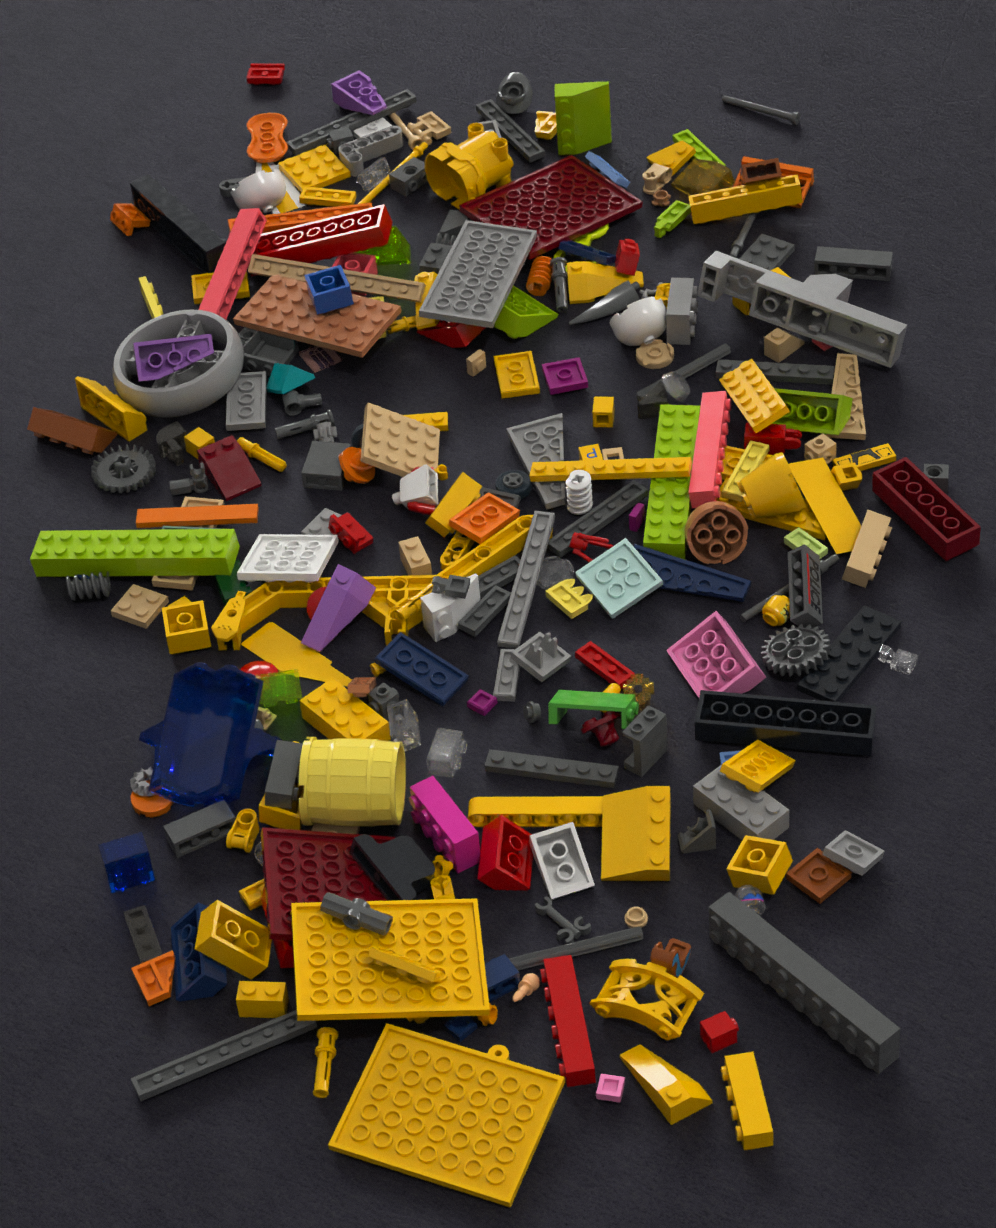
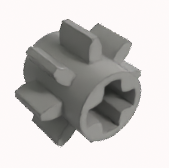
(325, 432)

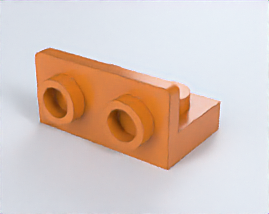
(128, 217)

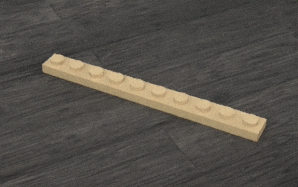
(358, 281)

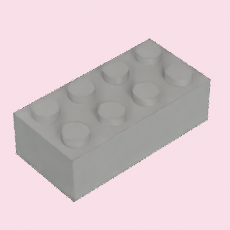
(739, 808)

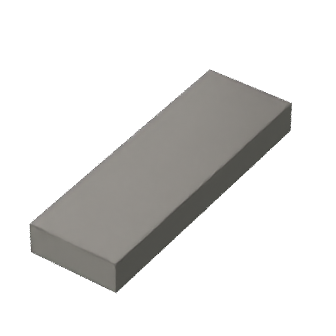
(506, 677)

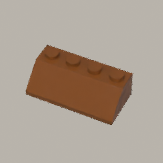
(70, 430)

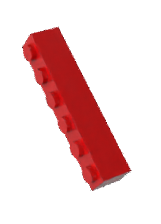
(569, 1021)

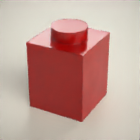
(719, 1031)

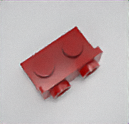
(350, 532)

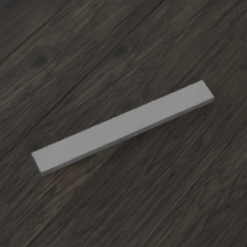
(526, 580)

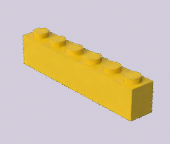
(745, 199)

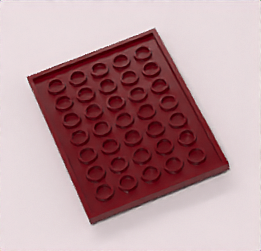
(555, 201)

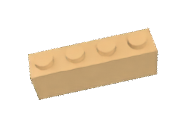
(866, 549)

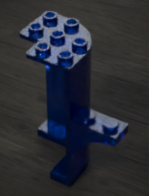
(207, 736)

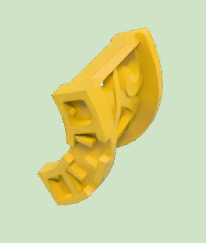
(617, 1001)

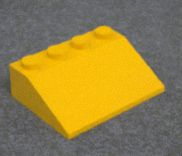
(636, 835)

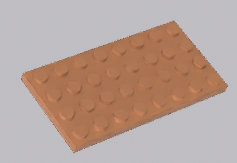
(287, 311)

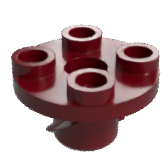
(603, 728)

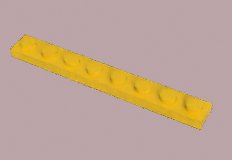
(613, 469)

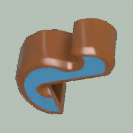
(673, 957)

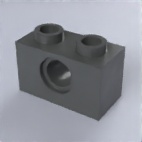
(408, 177)

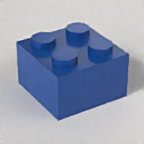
(329, 289)

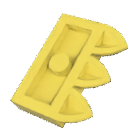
(569, 598)

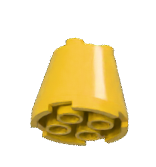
(771, 489)

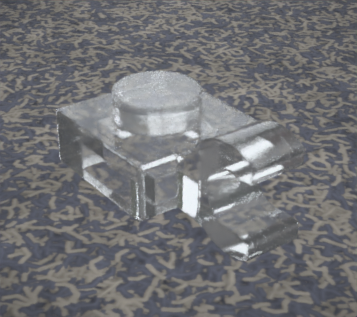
(900, 661)

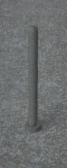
(794, 118)

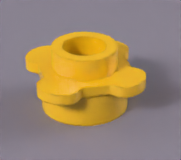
(440, 862)

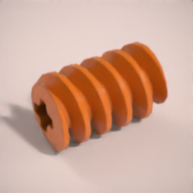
(539, 276)

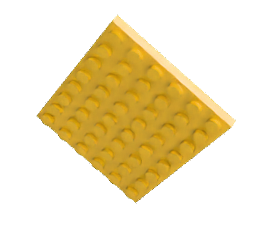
(343, 983)
(447, 1114)

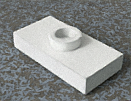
(371, 128)

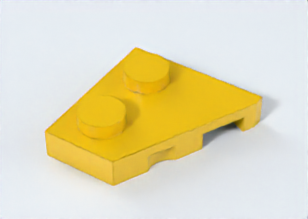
(545, 125)
(673, 156)

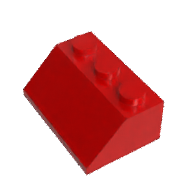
(505, 856)

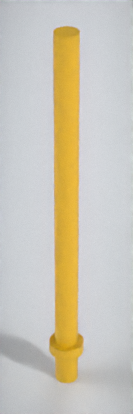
(417, 152)

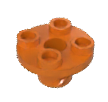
(353, 468)

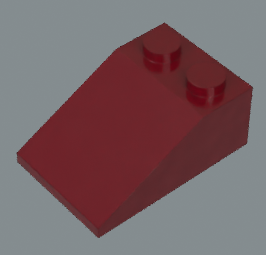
(228, 468)

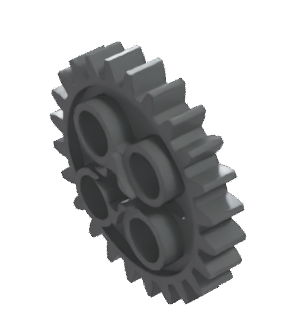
(796, 650)

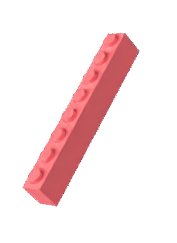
(233, 262)
(709, 448)

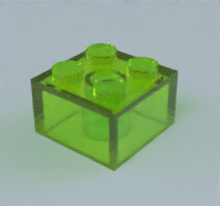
(280, 687)

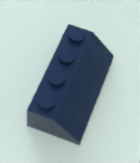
(194, 972)

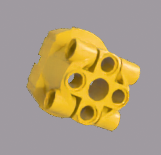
(470, 167)

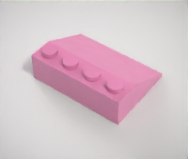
(715, 658)

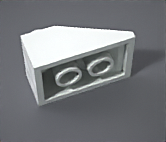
(444, 612)
(561, 861)

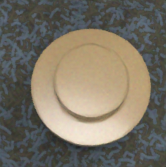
(636, 917)

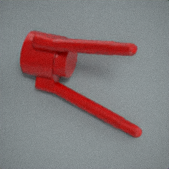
(580, 542)

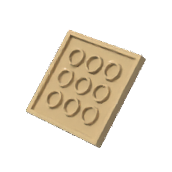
(397, 441)

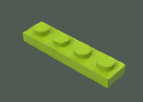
(702, 151)

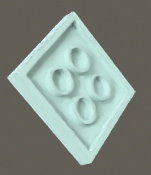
(619, 578)

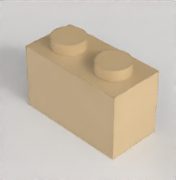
(414, 557)

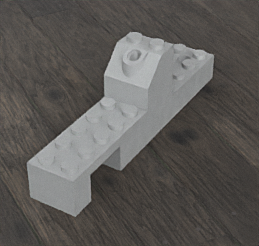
(810, 308)

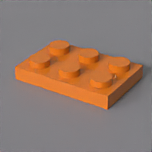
(484, 518)

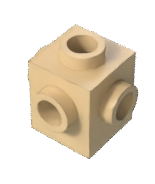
(820, 447)

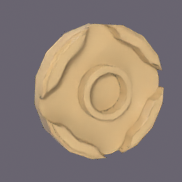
(655, 354)

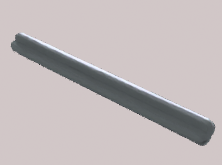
(693, 366)
(578, 948)

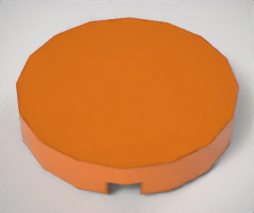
(150, 805)

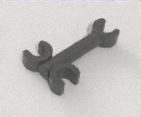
(569, 930)

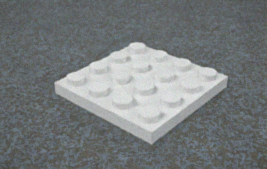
(287, 558)

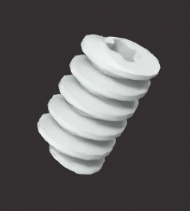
(579, 492)

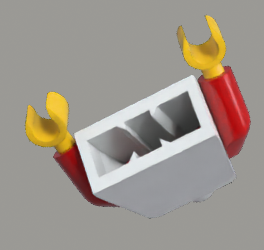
(420, 489)

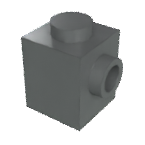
(338, 137)

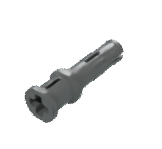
(559, 278)
(304, 425)

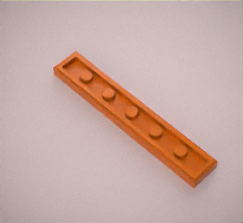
(197, 515)

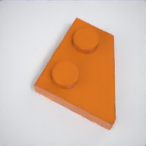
(156, 977)

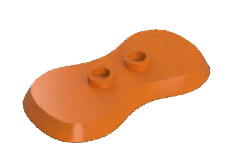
(267, 137)

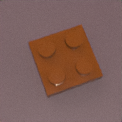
(818, 876)

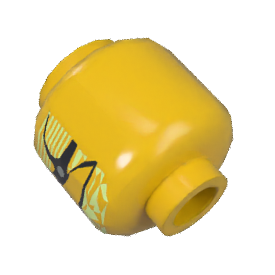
(776, 610)

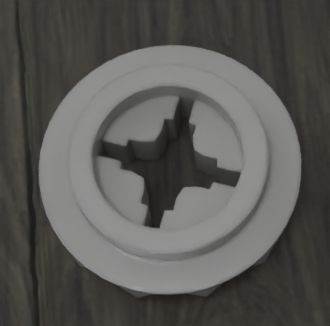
(139, 784)

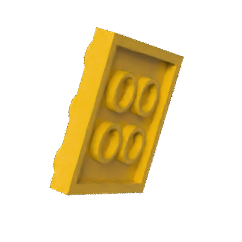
(314, 168)

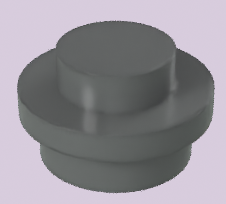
(532, 711)

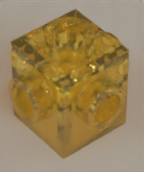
(647, 687)

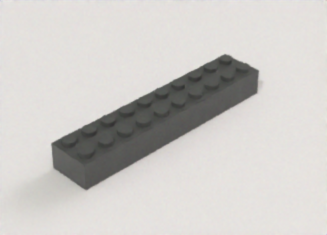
(804, 983)

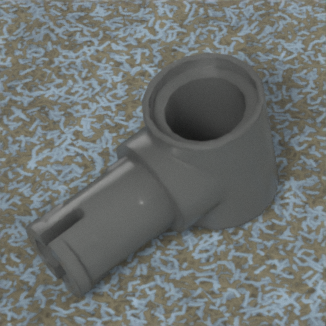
(296, 402)

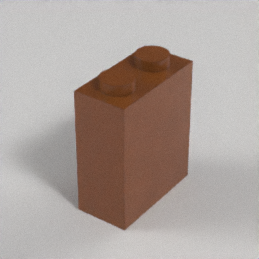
(760, 171)

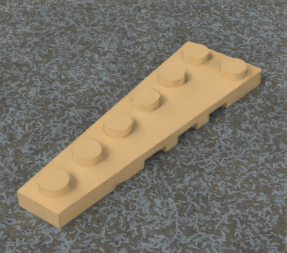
(847, 383)

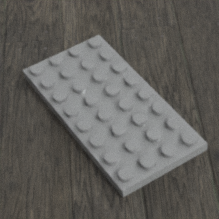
(478, 274)

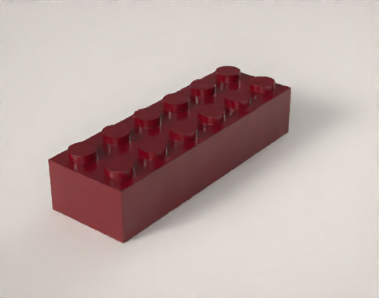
(926, 508)

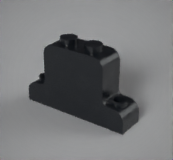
(394, 867)

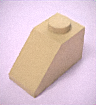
(781, 344)

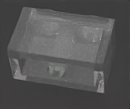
(404, 724)
(446, 752)

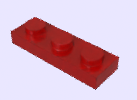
(603, 664)

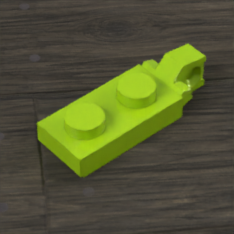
(671, 218)

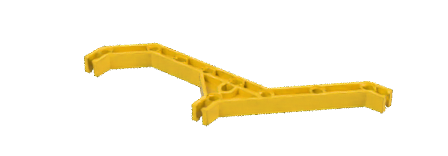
(390, 590)

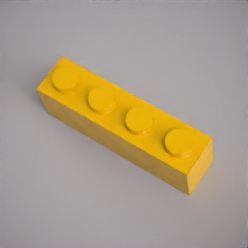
(748, 1101)

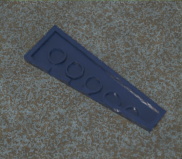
(694, 578)

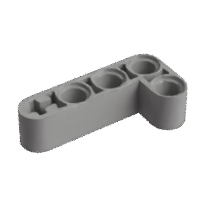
(368, 147)

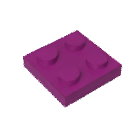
(564, 376)

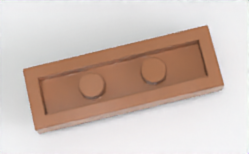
(361, 686)

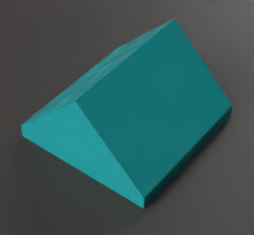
(286, 378)

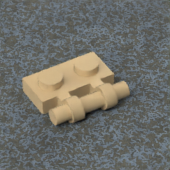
(432, 125)

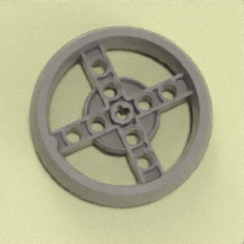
(191, 386)

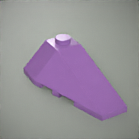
(357, 94)

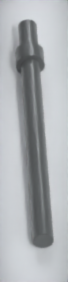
(738, 245)
(824, 566)

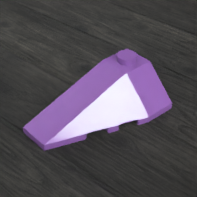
(162, 357)
(341, 602)

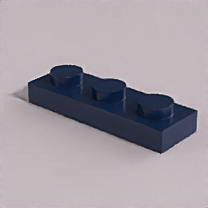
(587, 253)

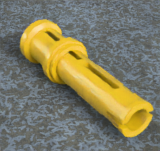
(325, 1053)

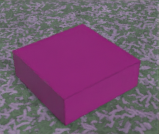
(636, 517)
(482, 702)

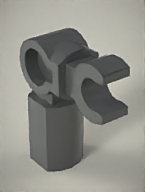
(198, 482)

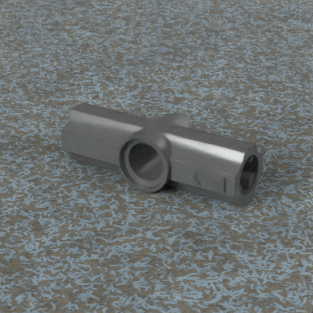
(356, 913)

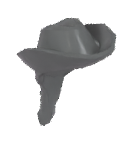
(514, 93)

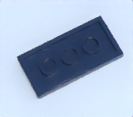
(421, 669)

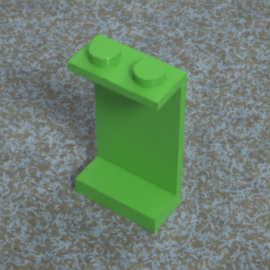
(593, 701)

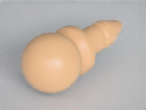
(529, 983)

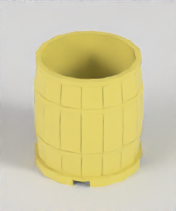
(352, 782)

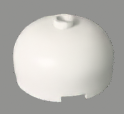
(260, 191)
(640, 322)

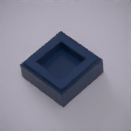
(460, 1027)

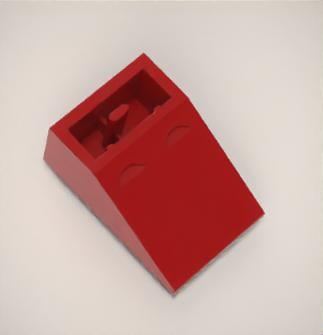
(452, 333)

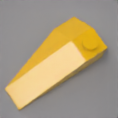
(594, 280)
(667, 1086)

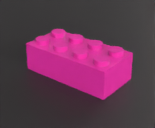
(444, 824)

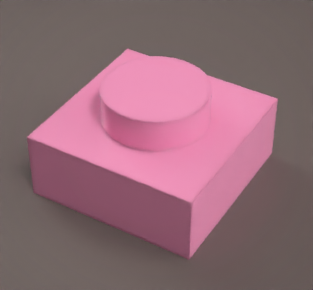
(610, 1088)

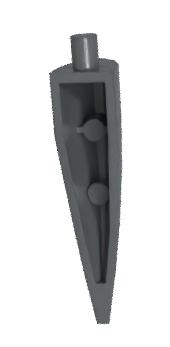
(612, 303)

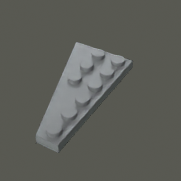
(541, 442)

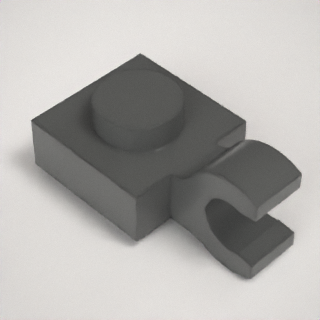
(453, 586)

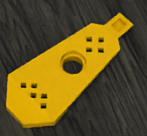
(227, 627)

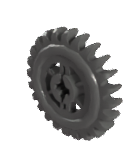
(124, 464)

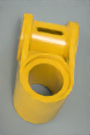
(243, 831)

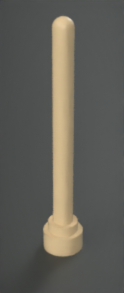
(413, 140)

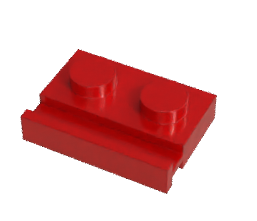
(265, 73)

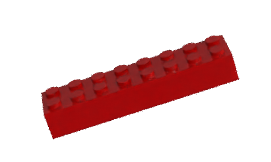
(328, 236)

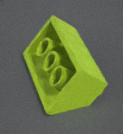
(815, 411)

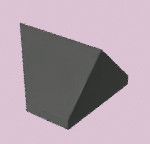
(700, 836)

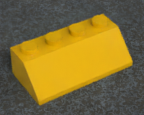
(110, 409)

